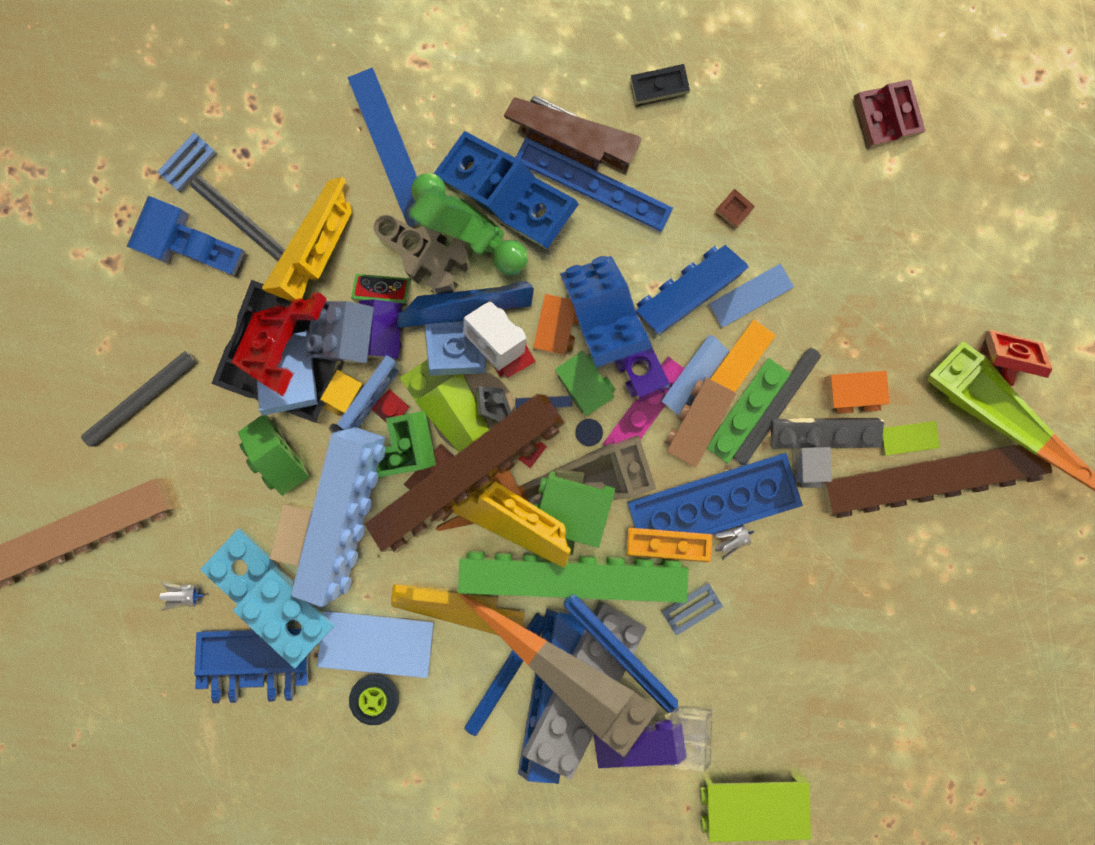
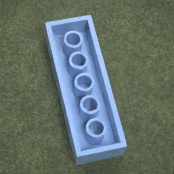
(338, 515)

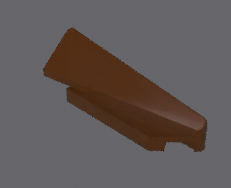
(574, 136)

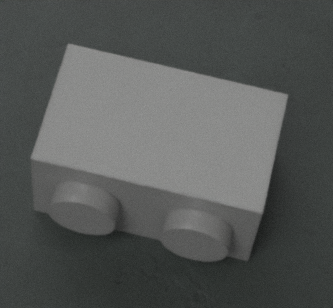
(812, 466)

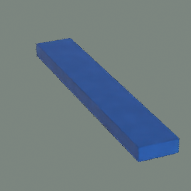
(386, 139)
(594, 185)

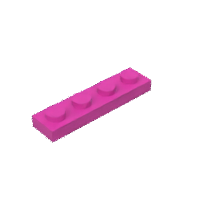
(642, 415)

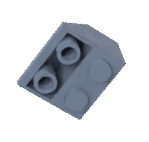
(340, 332)

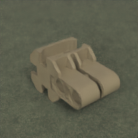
(428, 257)

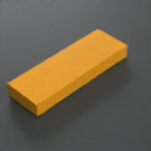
(743, 356)
(669, 545)

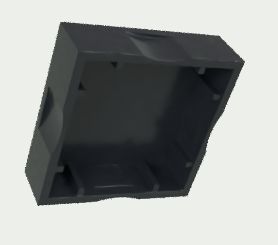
(238, 381)

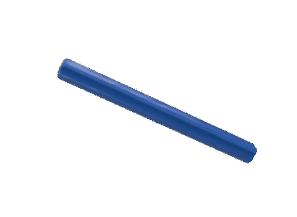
(620, 653)

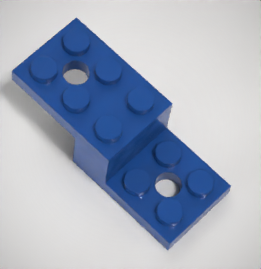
(506, 189)
(605, 310)

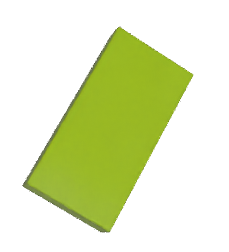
(910, 438)

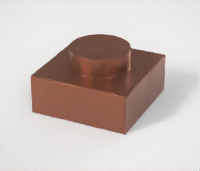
(735, 208)

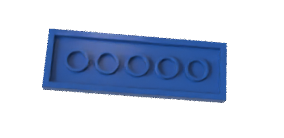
(721, 499)

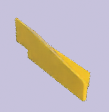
(311, 244)

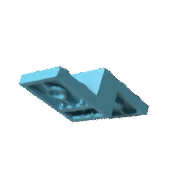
(266, 598)

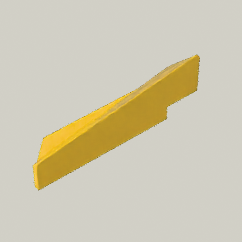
(517, 521)
(449, 606)

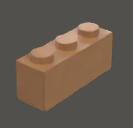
(699, 421)

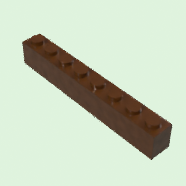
(465, 473)
(931, 478)

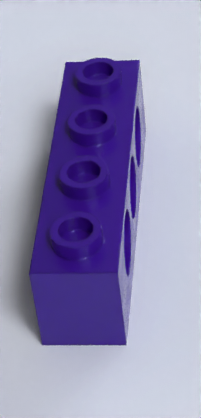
(647, 385)

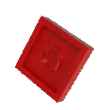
(1017, 355)

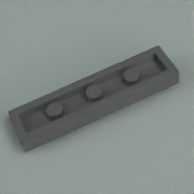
(826, 433)

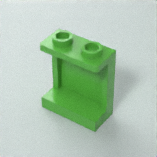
(577, 506)

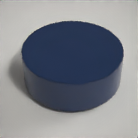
(589, 432)

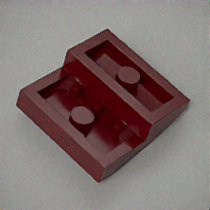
(889, 113)

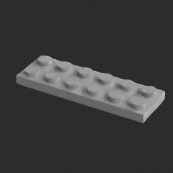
(560, 733)

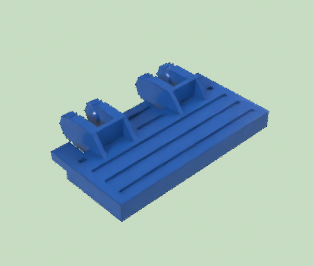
(247, 656)

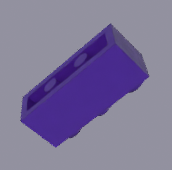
(655, 746)

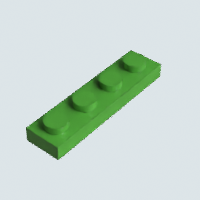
(748, 410)

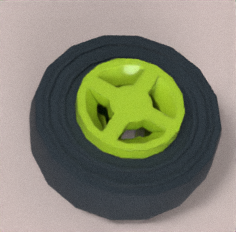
(366, 707)

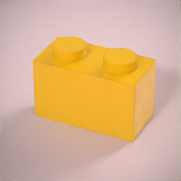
(341, 393)

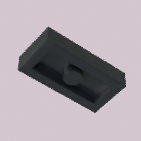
(660, 84)

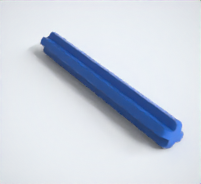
(500, 682)

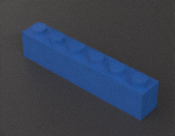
(564, 633)

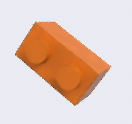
(555, 326)
(857, 390)

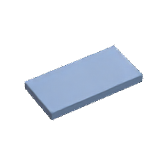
(377, 644)

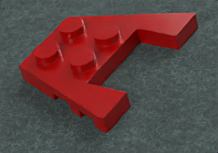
(267, 337)

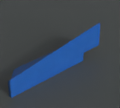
(457, 305)

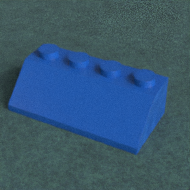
(690, 291)

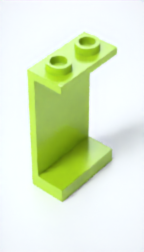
(756, 811)

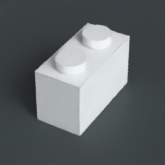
(494, 335)

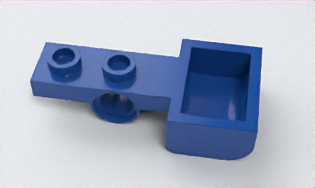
(162, 232)

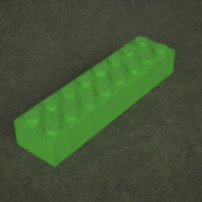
(581, 577)

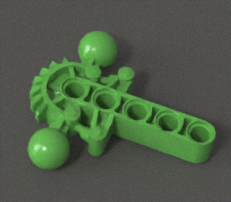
(464, 221)

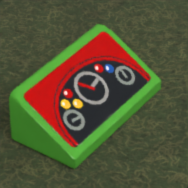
(381, 288)

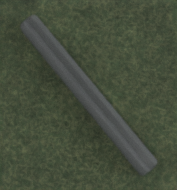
(237, 217)
(138, 399)
(777, 405)

